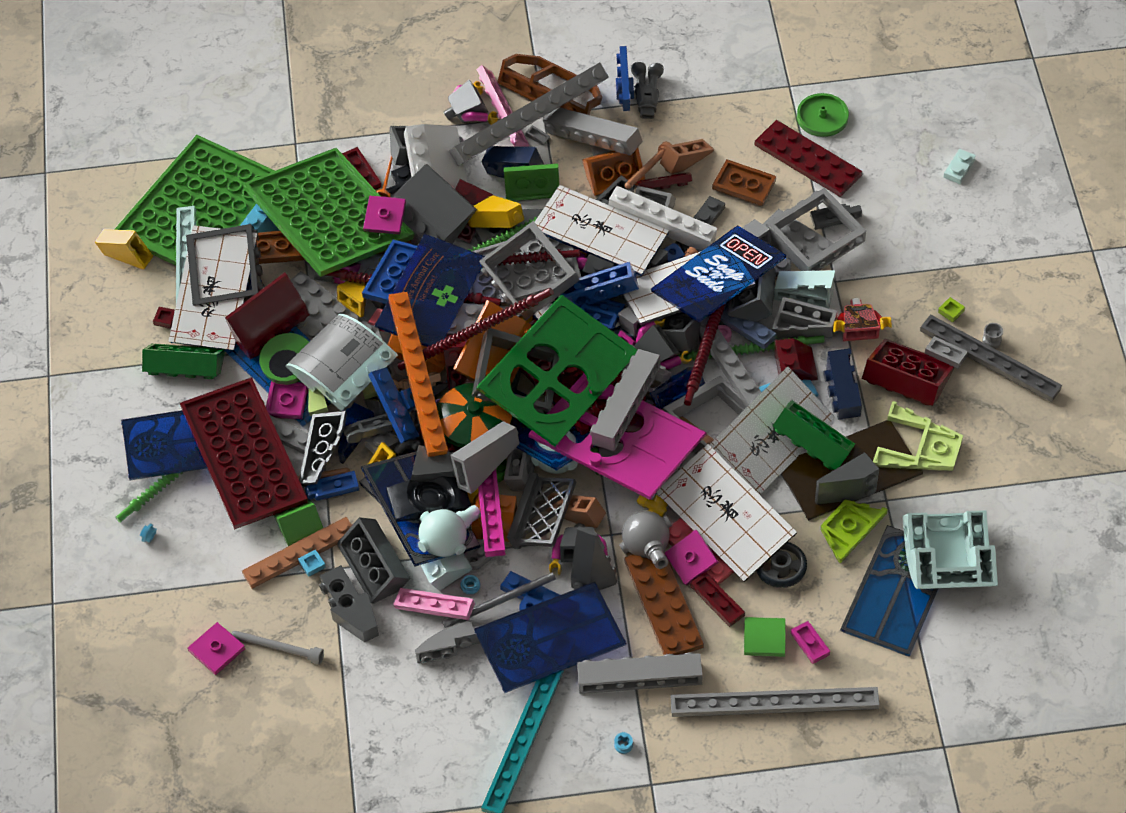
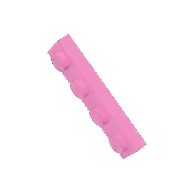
(434, 604)

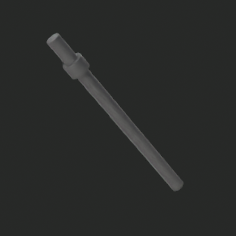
(503, 598)

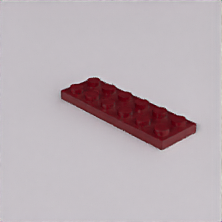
(808, 158)

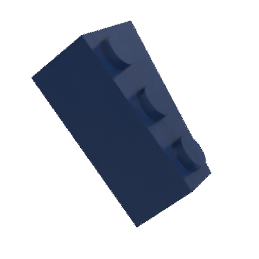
(499, 157)
(842, 384)

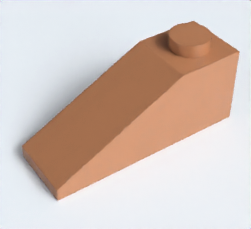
(684, 155)
(581, 510)

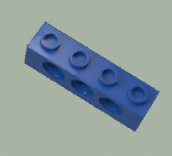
(603, 285)

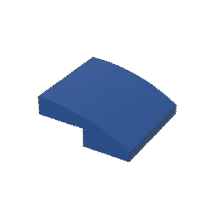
(605, 312)

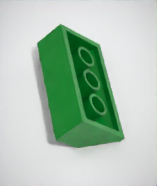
(182, 360)
(813, 435)

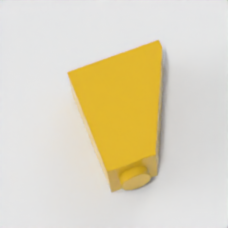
(496, 213)
(125, 247)

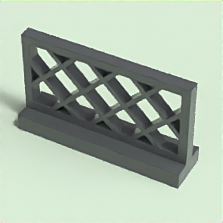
(527, 510)

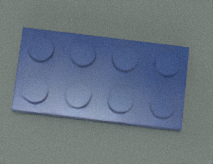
(388, 271)

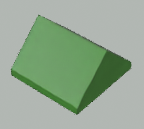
(298, 522)

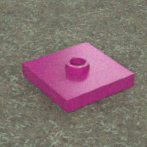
(384, 215)
(287, 400)
(691, 557)
(216, 648)

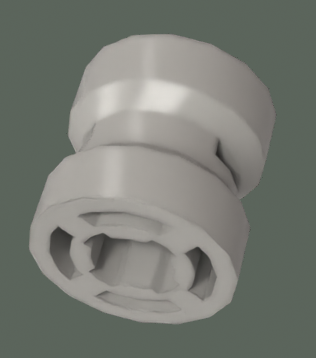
(993, 335)

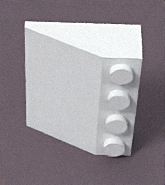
(431, 146)

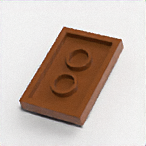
(744, 182)

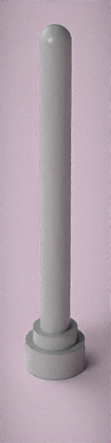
(314, 655)

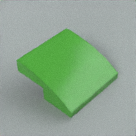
(764, 636)

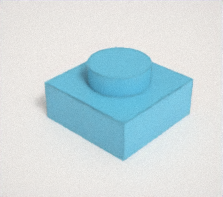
(312, 563)

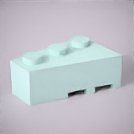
(806, 286)

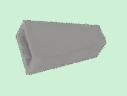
(483, 455)

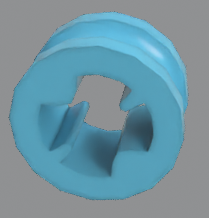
(622, 748)

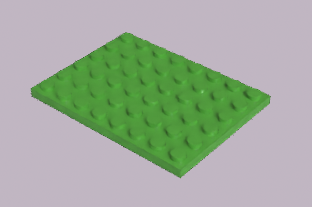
(199, 177)
(322, 210)

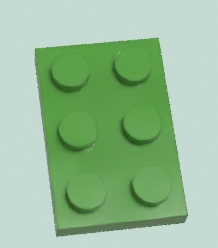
(531, 182)

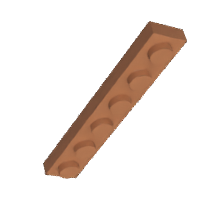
(288, 557)

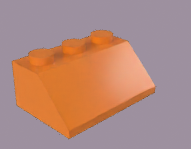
(608, 167)

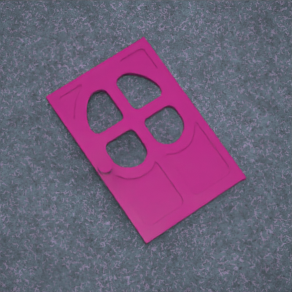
(646, 455)

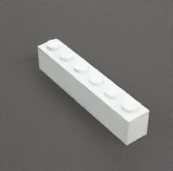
(680, 226)

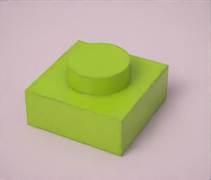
(951, 309)

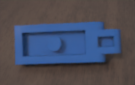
(333, 486)

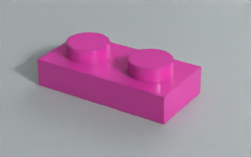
(810, 642)

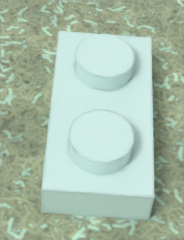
(959, 166)

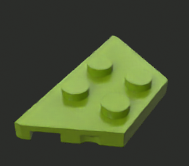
(849, 526)

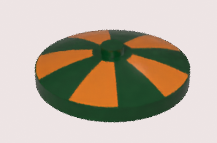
(468, 417)

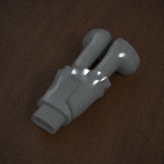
(646, 94)

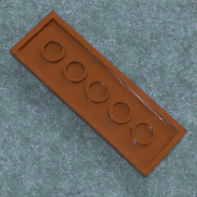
(664, 606)

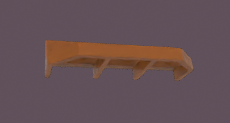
(532, 90)

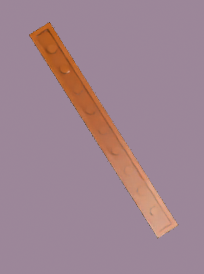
(418, 374)

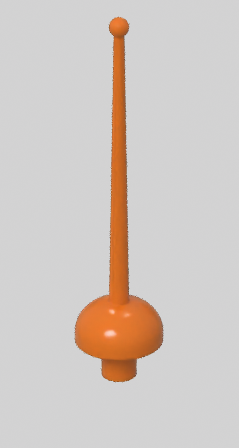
(382, 192)

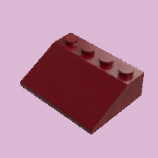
(267, 315)
(907, 372)

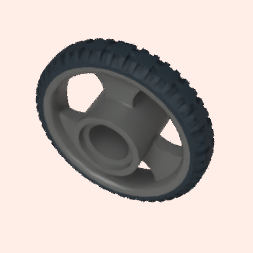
(782, 571)

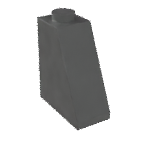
(432, 467)

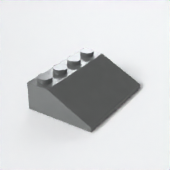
(434, 206)

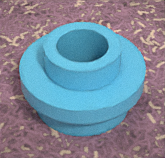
(148, 533)
(467, 580)

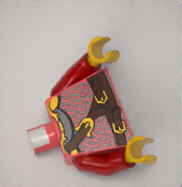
(860, 322)

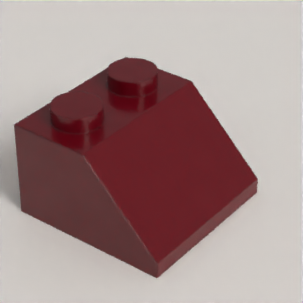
(797, 357)

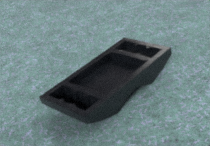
(414, 498)

